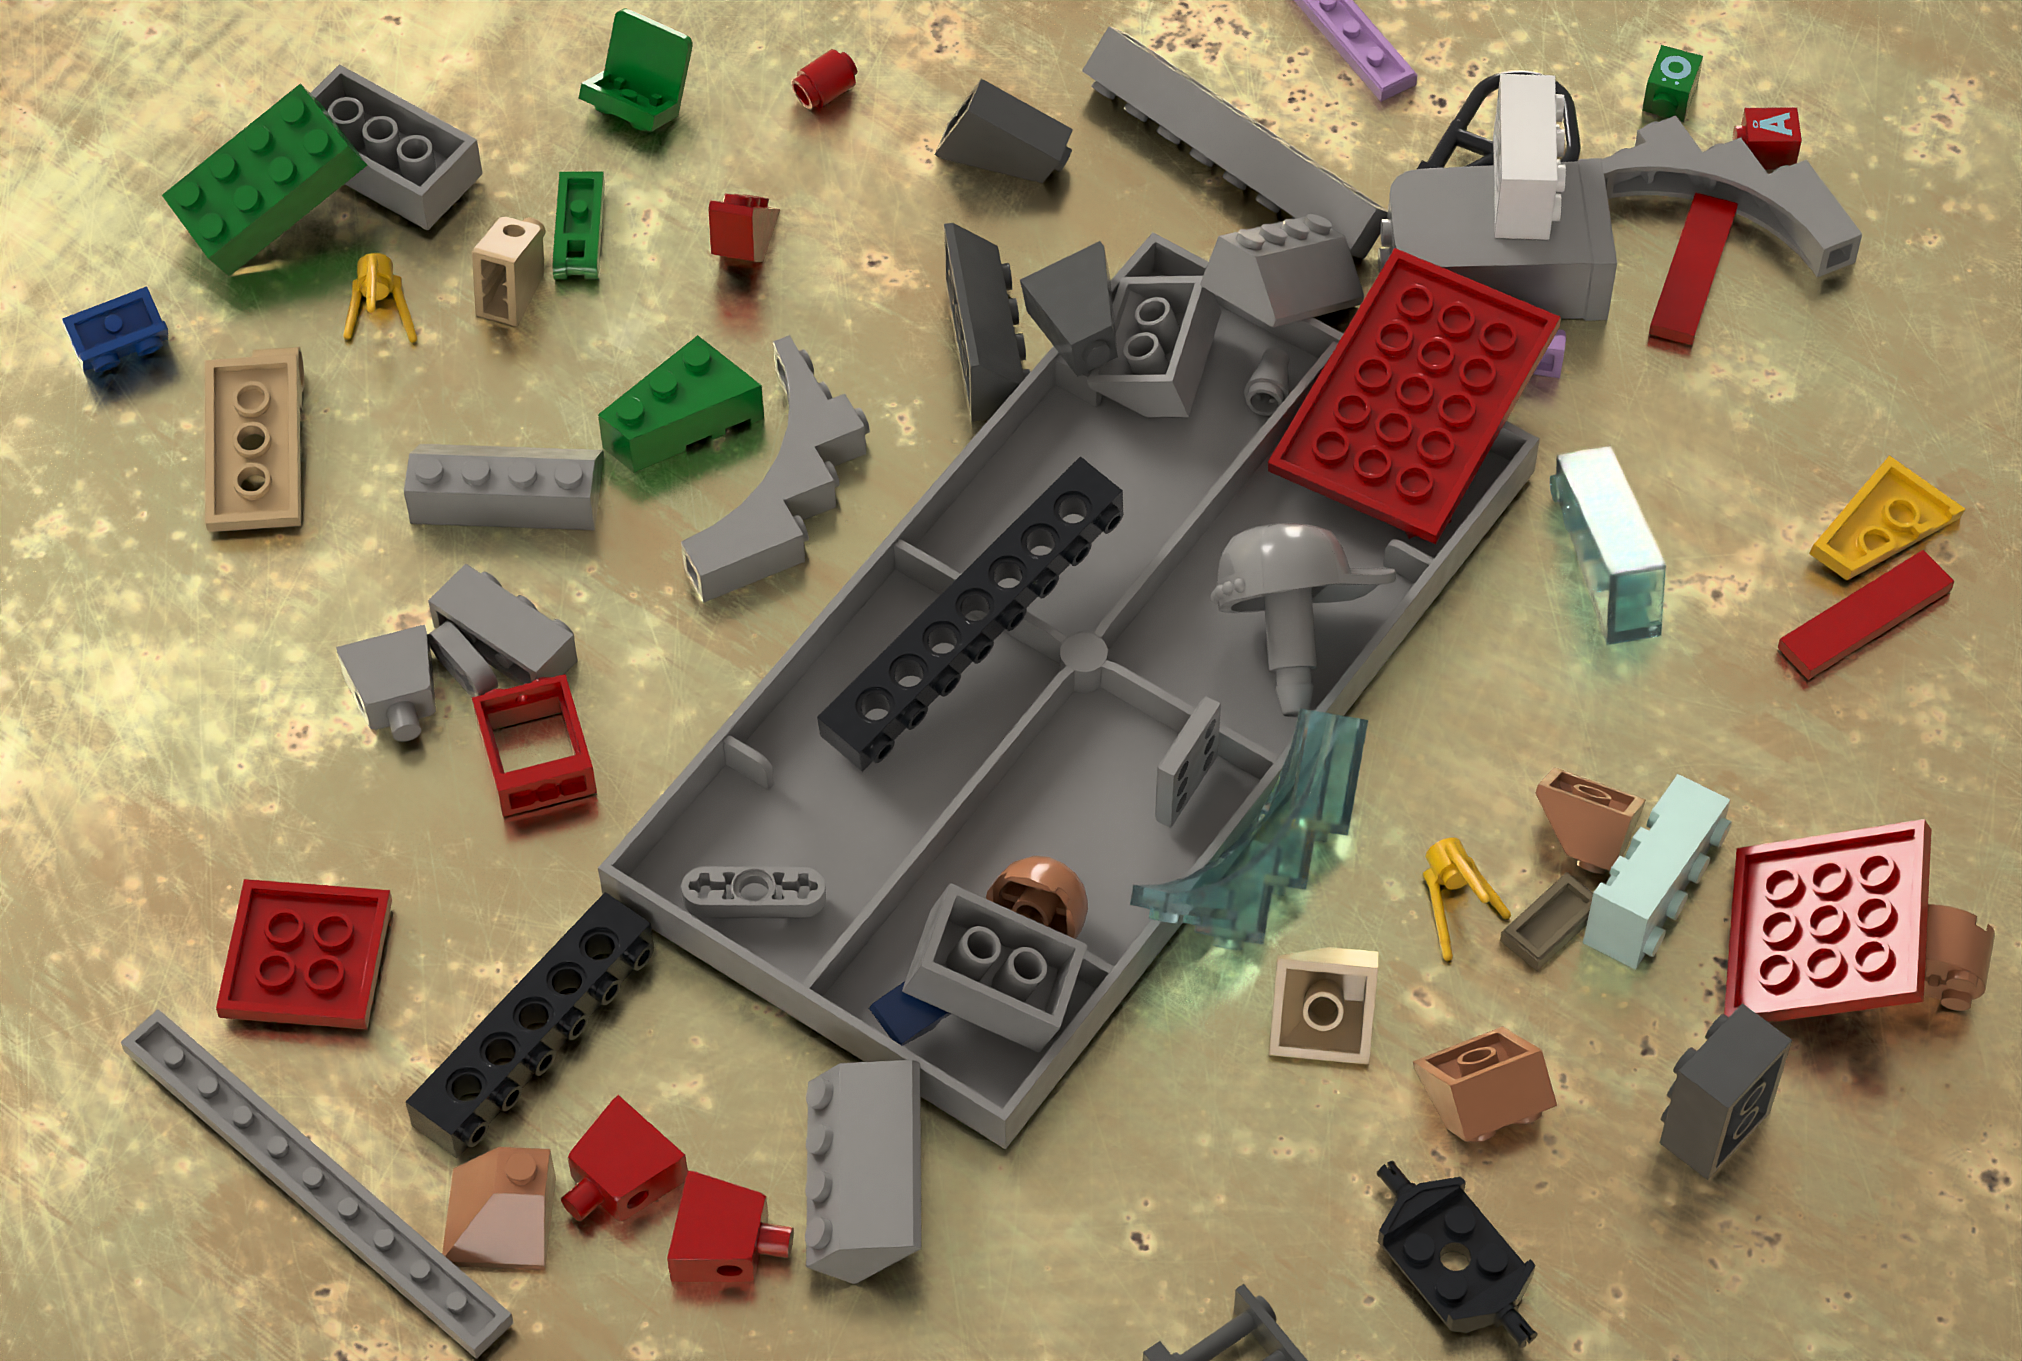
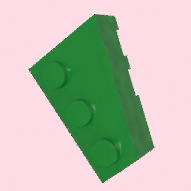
(677, 404)

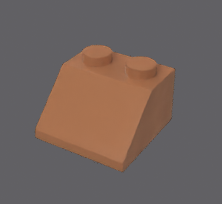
(1487, 1084)

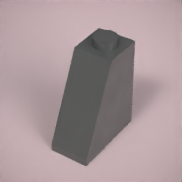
(1005, 136)
(1075, 307)

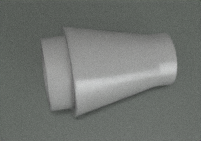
(1268, 383)

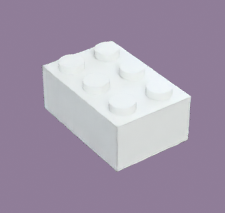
(1526, 157)

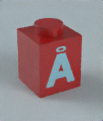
(1771, 135)

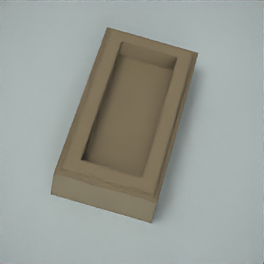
(1549, 922)

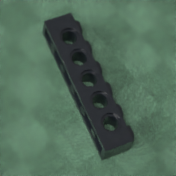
(603, 929)

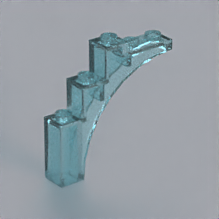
(1275, 852)

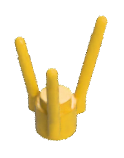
(375, 282)
(1455, 869)

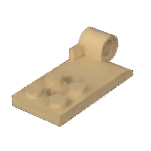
(247, 399)

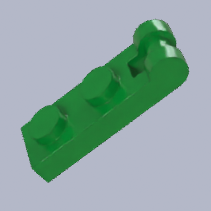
(578, 224)

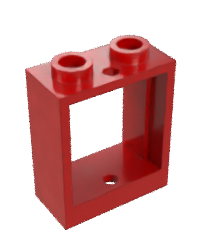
(544, 782)

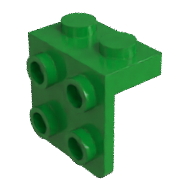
(641, 72)

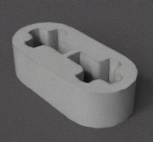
(462, 660)

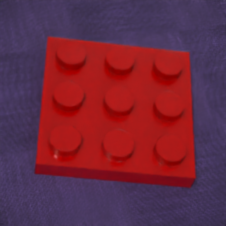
(304, 954)

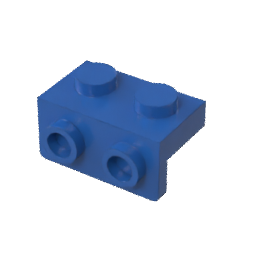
(116, 330)

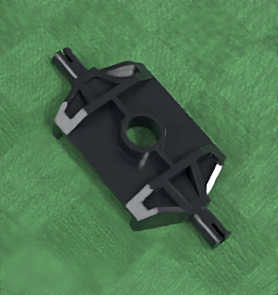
(1443, 1219)

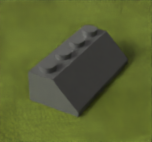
(983, 320)

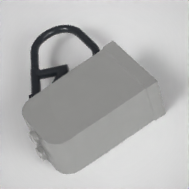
(1450, 221)

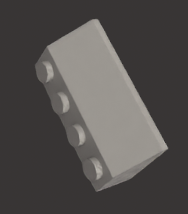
(1285, 271)
(503, 486)
(863, 1168)

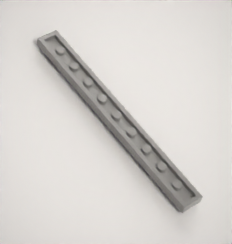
(318, 1184)

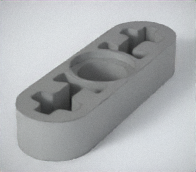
(738, 877)

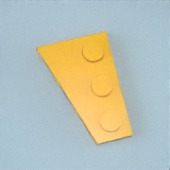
(1883, 519)

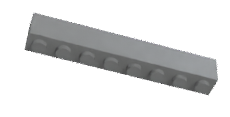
(1230, 139)

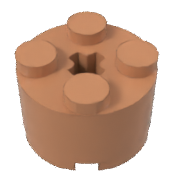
(1956, 957)

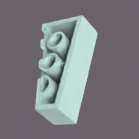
(1652, 877)

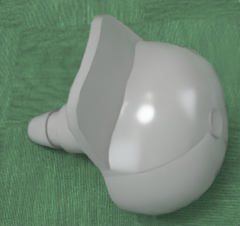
(1282, 573)

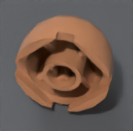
(1043, 892)

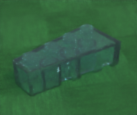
(1611, 544)

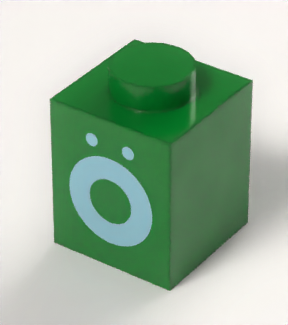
(1672, 83)

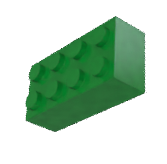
(264, 180)

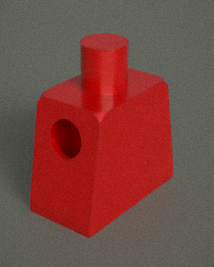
(622, 1165)
(722, 1232)

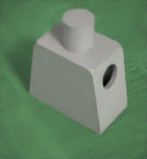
(391, 680)

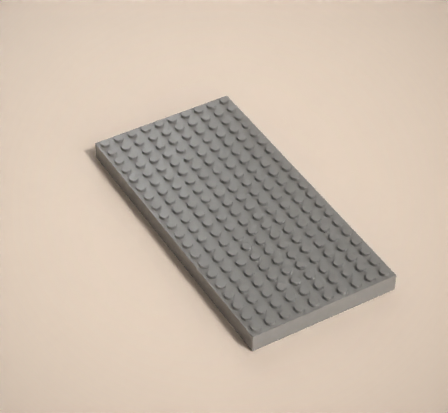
(1051, 732)

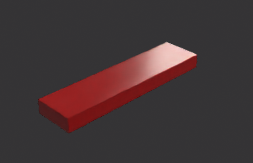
(1693, 268)
(1865, 614)

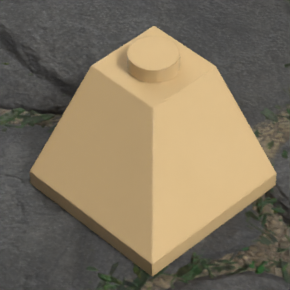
(1324, 1005)

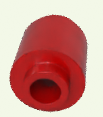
(824, 79)

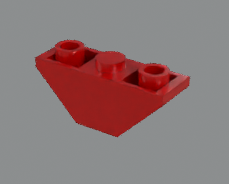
(741, 226)

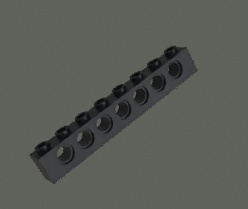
(1077, 491)

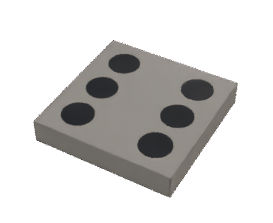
(1187, 761)

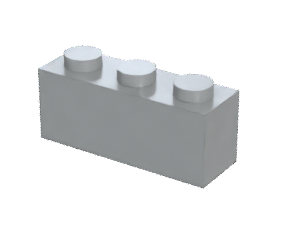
(504, 627)

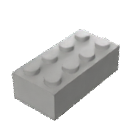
(411, 156)

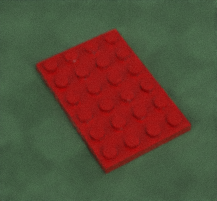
(1414, 395)

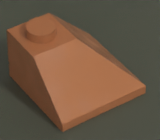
(1589, 818)
(501, 1210)

